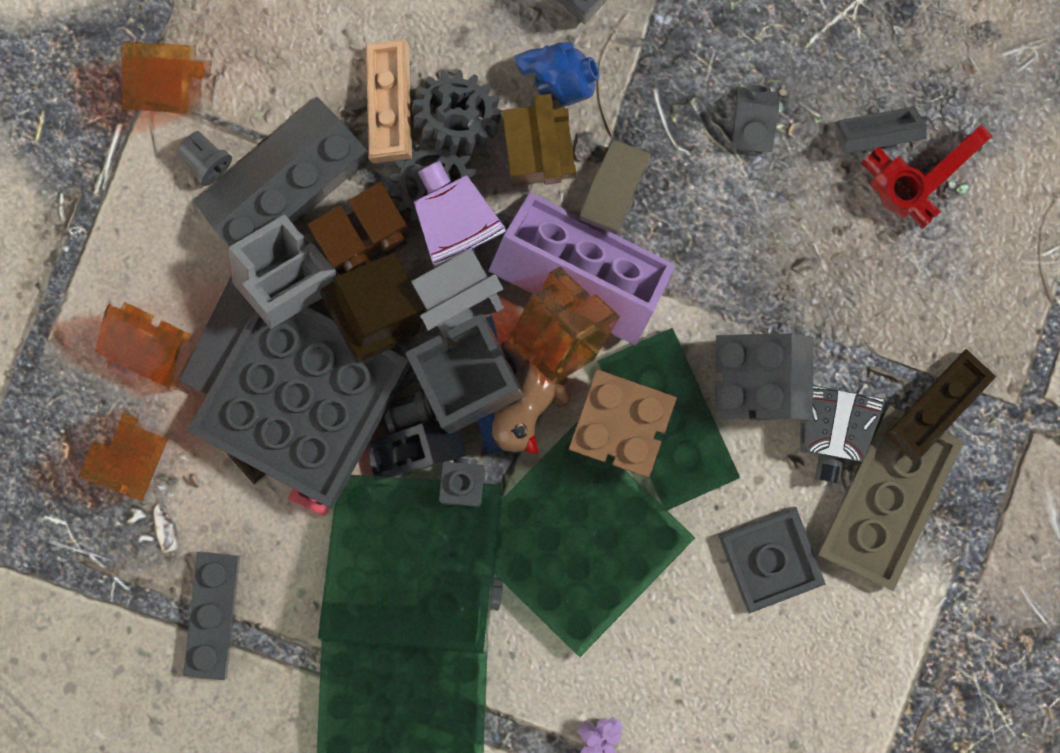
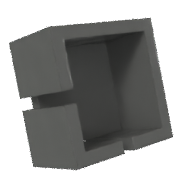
(764, 375)
(467, 379)

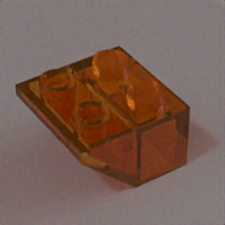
(143, 347)

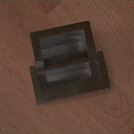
(374, 307)

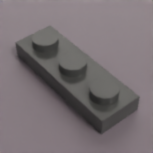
(212, 615)

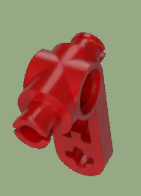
(889, 171)

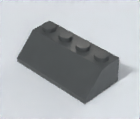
(284, 174)

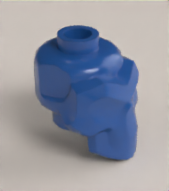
(560, 72)

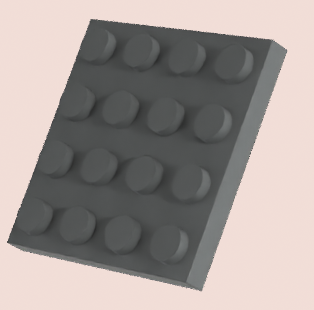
(298, 403)

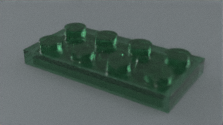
(692, 449)

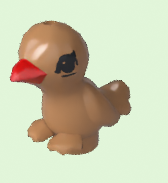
(515, 423)

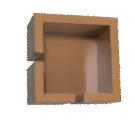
(622, 422)

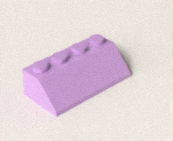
(598, 260)

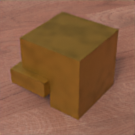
(538, 143)

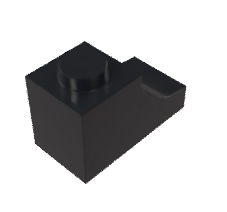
(413, 450)

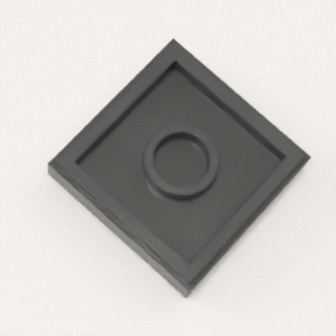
(771, 560)

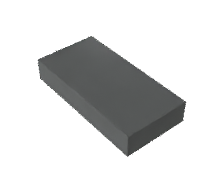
(880, 129)

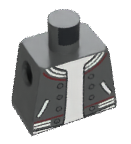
(839, 429)

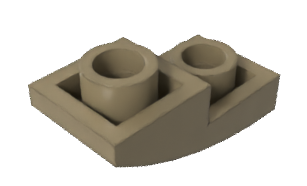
(614, 187)

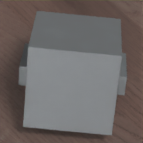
(278, 271)
(457, 293)

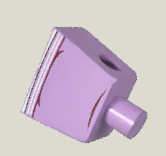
(453, 215)

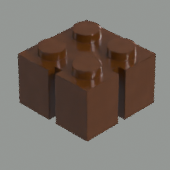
(364, 233)

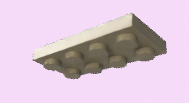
(887, 505)

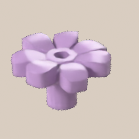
(600, 737)

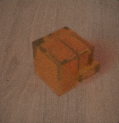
(162, 77)
(562, 327)
(129, 459)

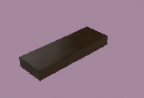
(940, 406)

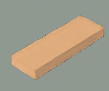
(388, 101)

